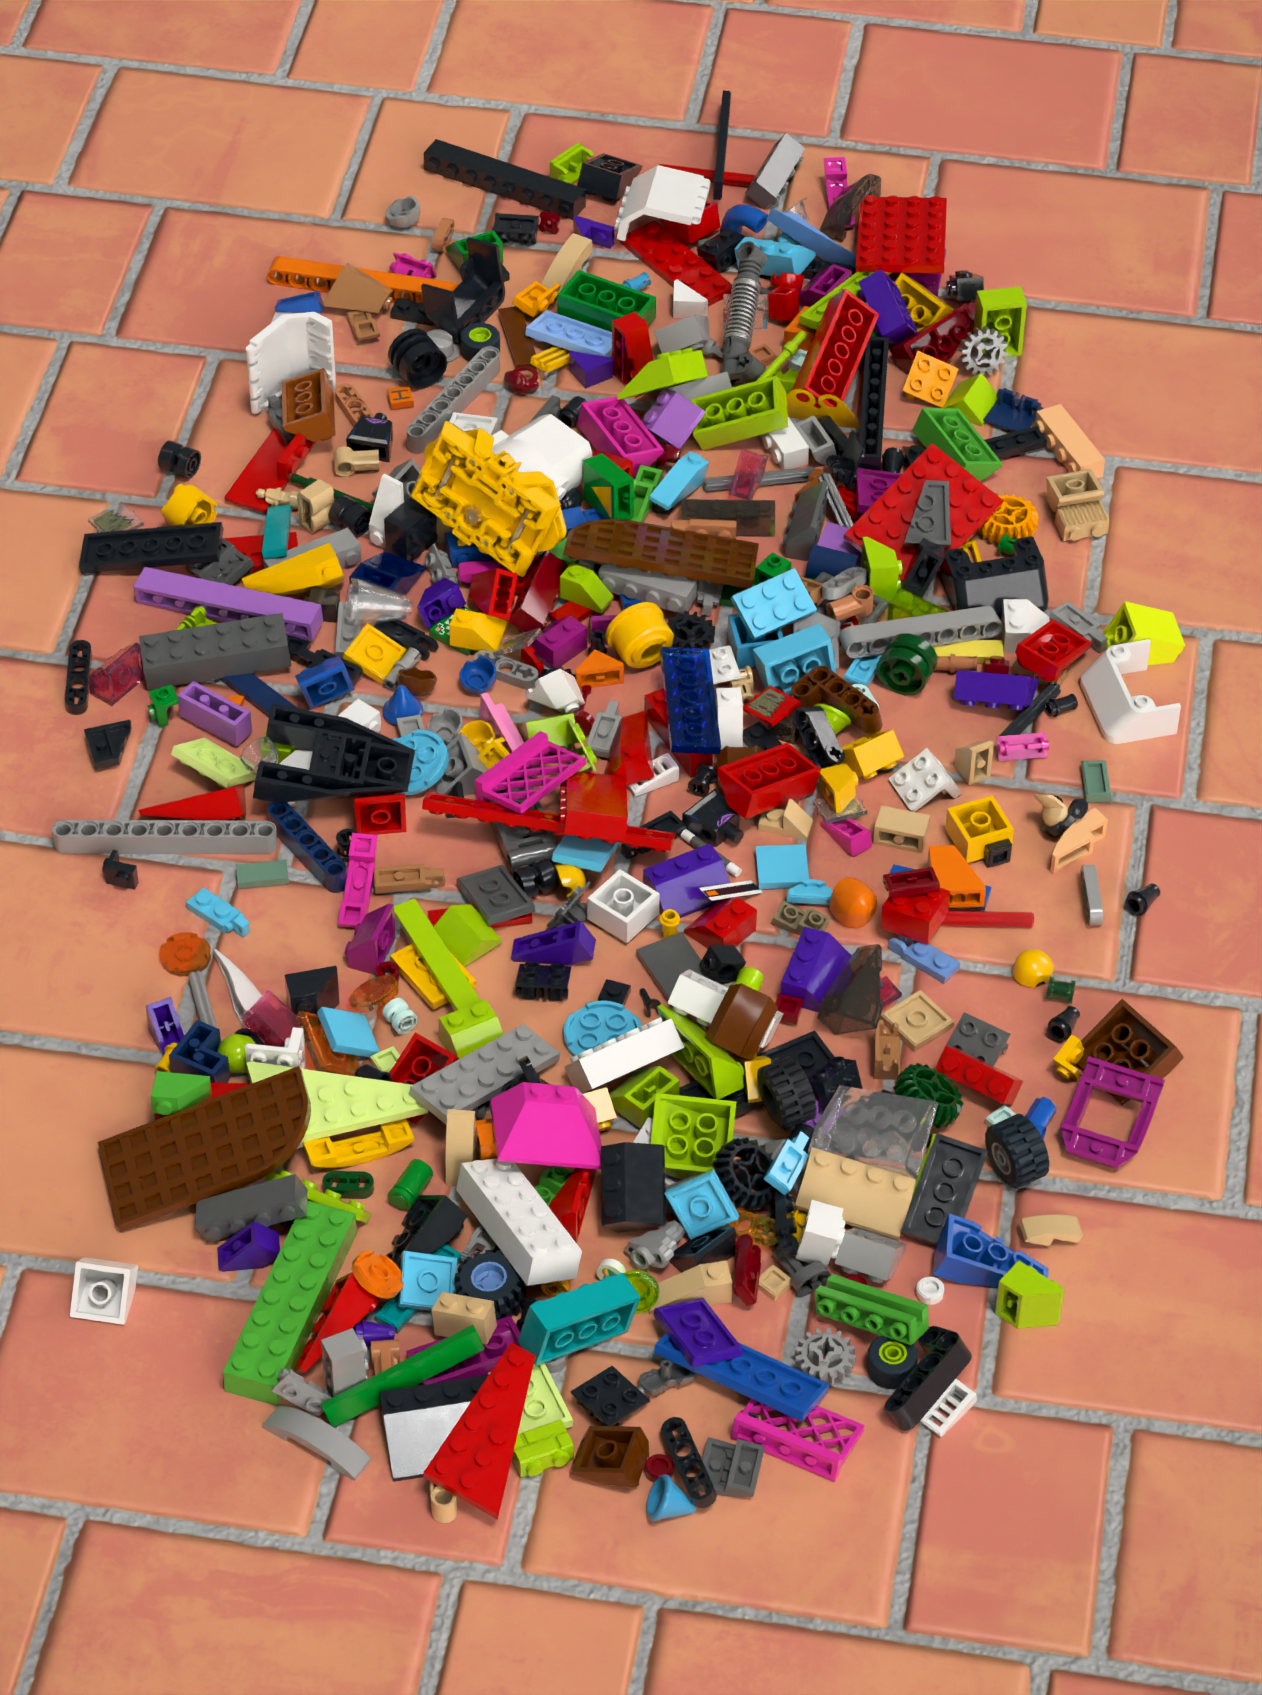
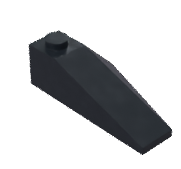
(428, 1226)

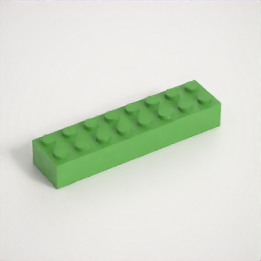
(290, 1301)

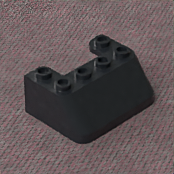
(993, 580)

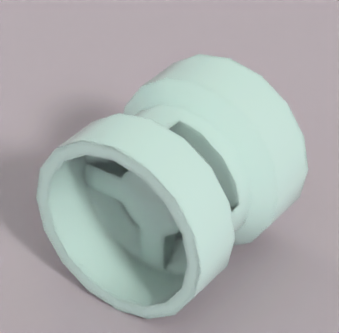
(400, 1015)

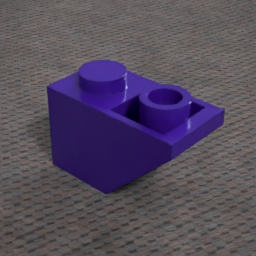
(440, 601)

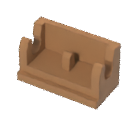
(886, 1052)

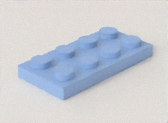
(570, 334)

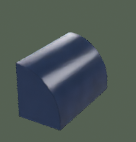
(829, 561)

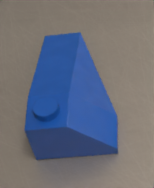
(973, 1257)

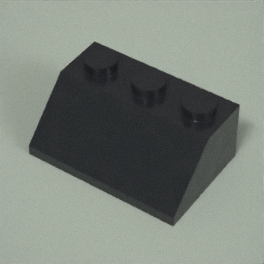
(633, 1186)

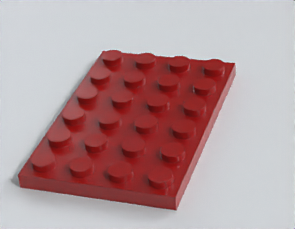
(901, 234)
(892, 513)

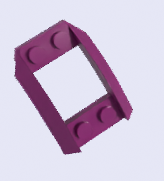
(1121, 1082)

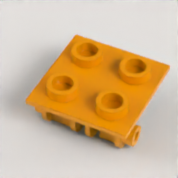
(929, 380)

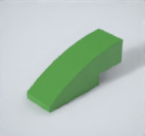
(644, 484)

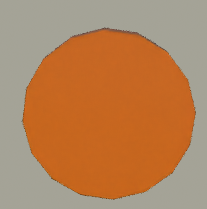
(377, 1274)

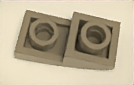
(794, 919)

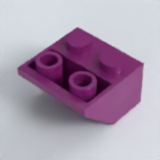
(823, 284)

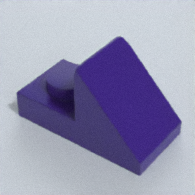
(598, 232)

